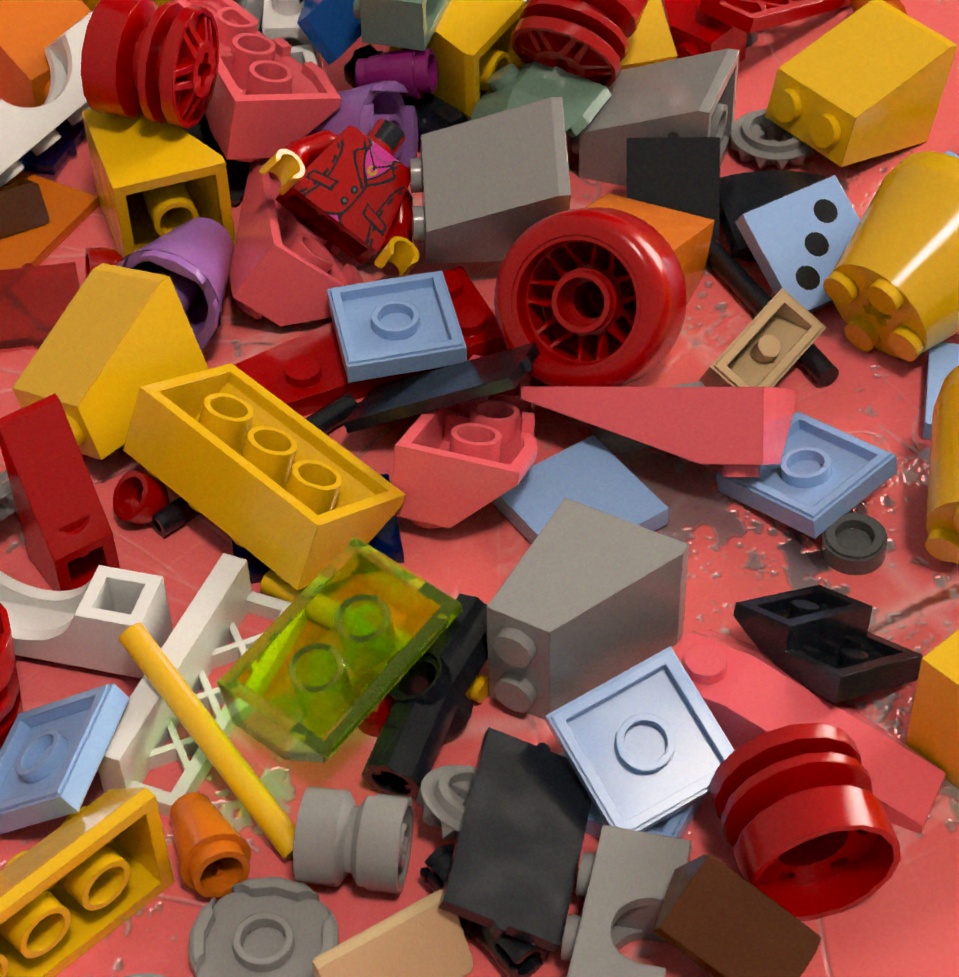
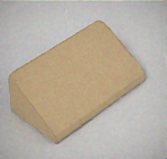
(766, 346)
(407, 944)

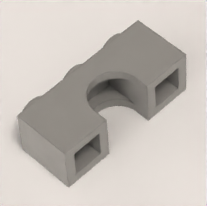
(622, 901)

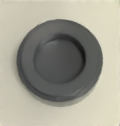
(854, 544)

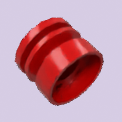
(578, 35)
(150, 61)
(805, 819)

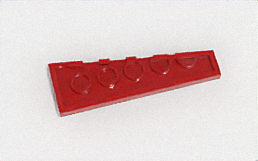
(311, 371)

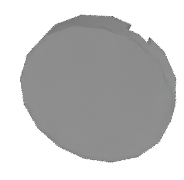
(262, 931)

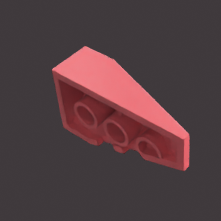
(260, 90)
(279, 260)
(696, 423)
(464, 457)
(756, 696)

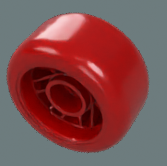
(546, 290)

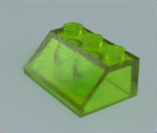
(335, 654)

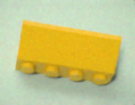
(258, 470)
(81, 883)

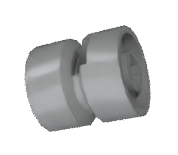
(345, 838)

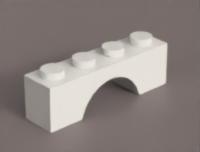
(35, 127)
(85, 623)

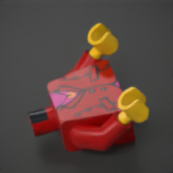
(351, 191)

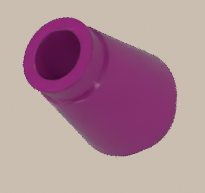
(409, 67)

